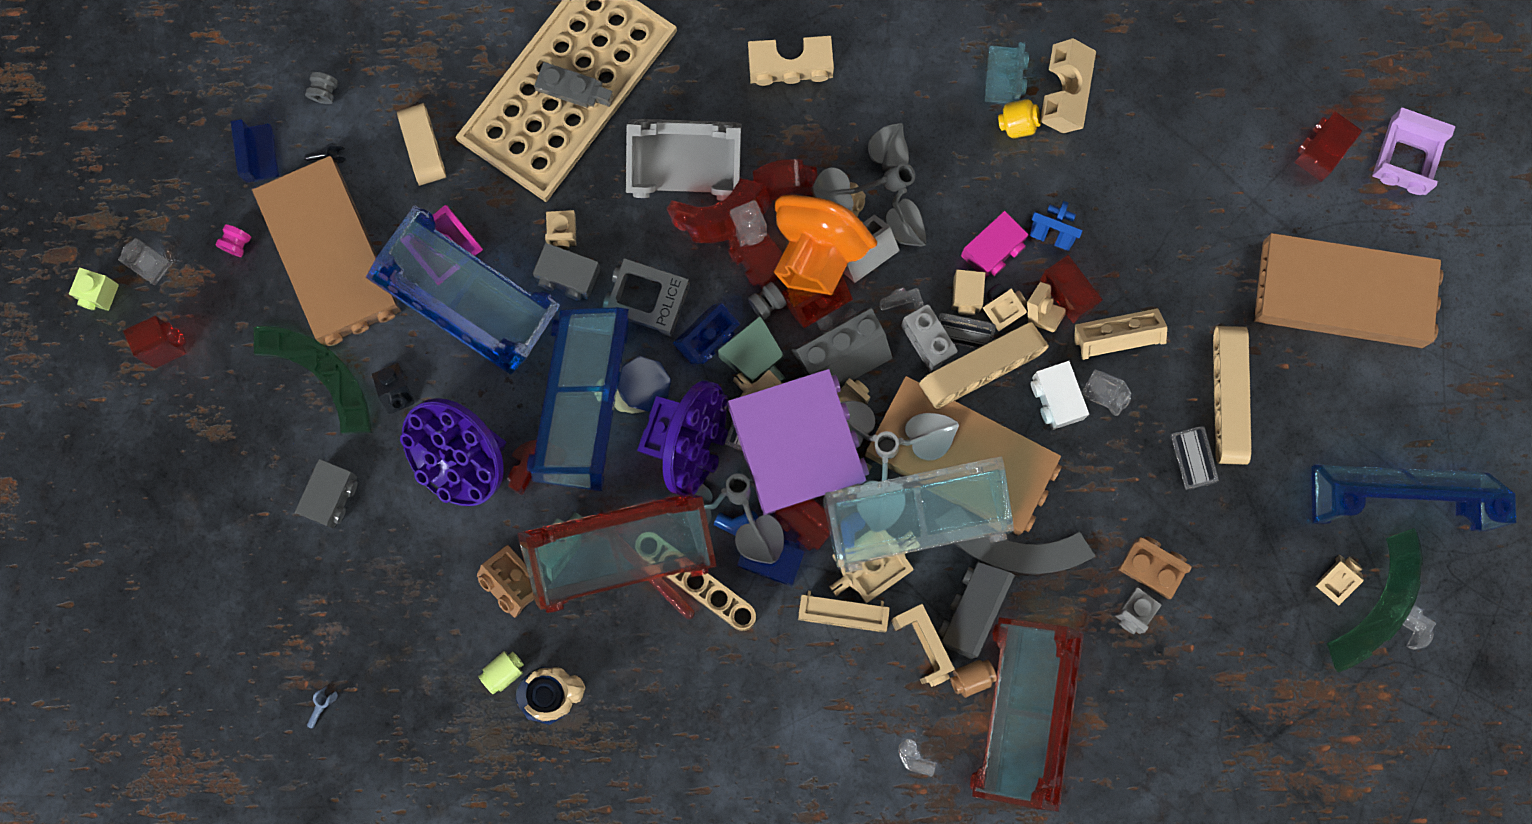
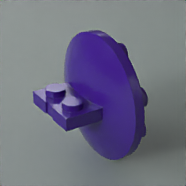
(683, 434)
(453, 452)

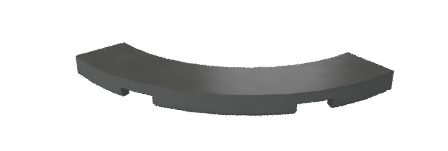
(1030, 557)

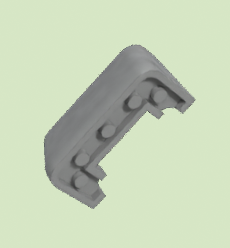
(682, 156)

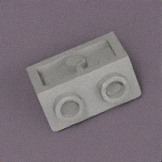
(928, 337)

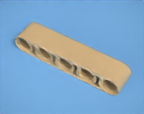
(983, 365)
(1232, 395)
(704, 596)

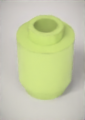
(501, 672)

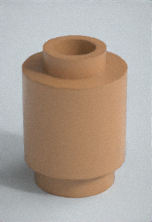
(973, 677)

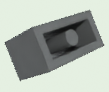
(566, 272)
(327, 494)

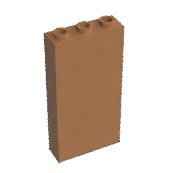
(325, 251)
(1348, 291)
(977, 439)

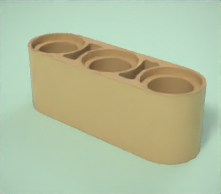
(421, 144)

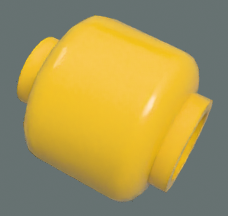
(1020, 118)

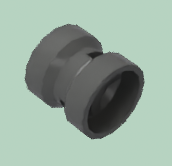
(766, 300)

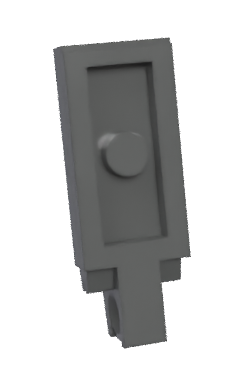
(572, 86)

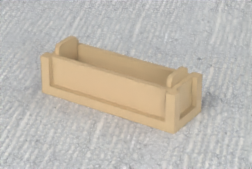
(1120, 333)
(843, 613)

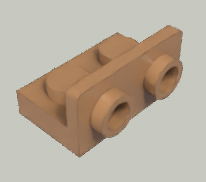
(1155, 566)
(507, 580)

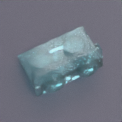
(1005, 73)

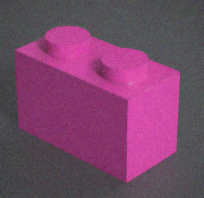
(995, 245)

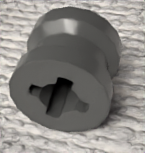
(321, 88)

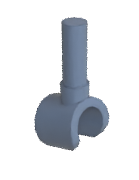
(321, 702)

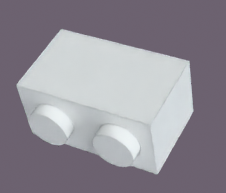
(1059, 395)

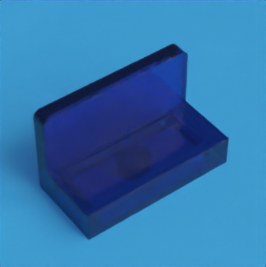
(254, 151)

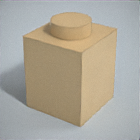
(968, 292)

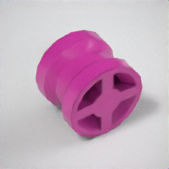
(233, 240)

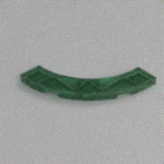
(326, 366)
(1392, 607)

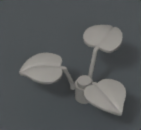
(927, 433)

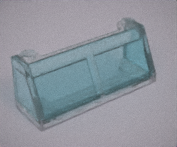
(919, 512)

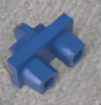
(1067, 233)

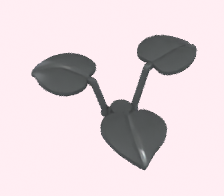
(891, 151)
(758, 540)

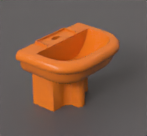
(821, 242)

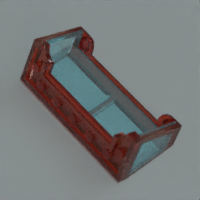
(617, 549)
(1030, 714)

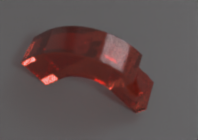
(714, 222)

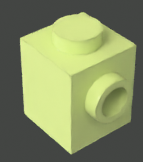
(93, 290)

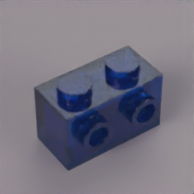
(709, 331)

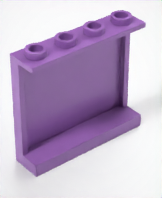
(797, 441)

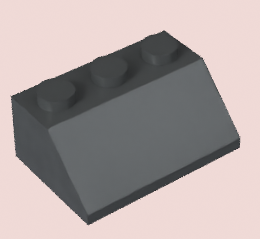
(846, 348)
(975, 609)

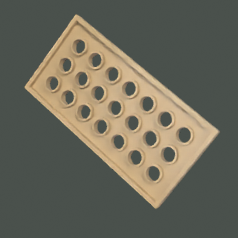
(593, 119)

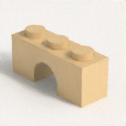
(1074, 66)
(769, 67)

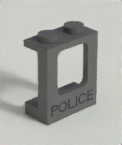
(668, 305)

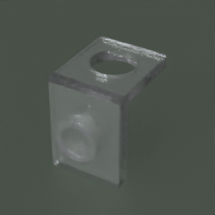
(902, 297)

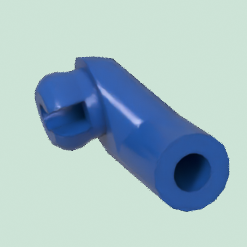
(732, 525)

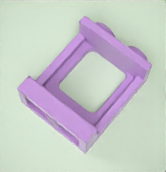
(1417, 132)

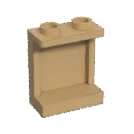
(929, 641)

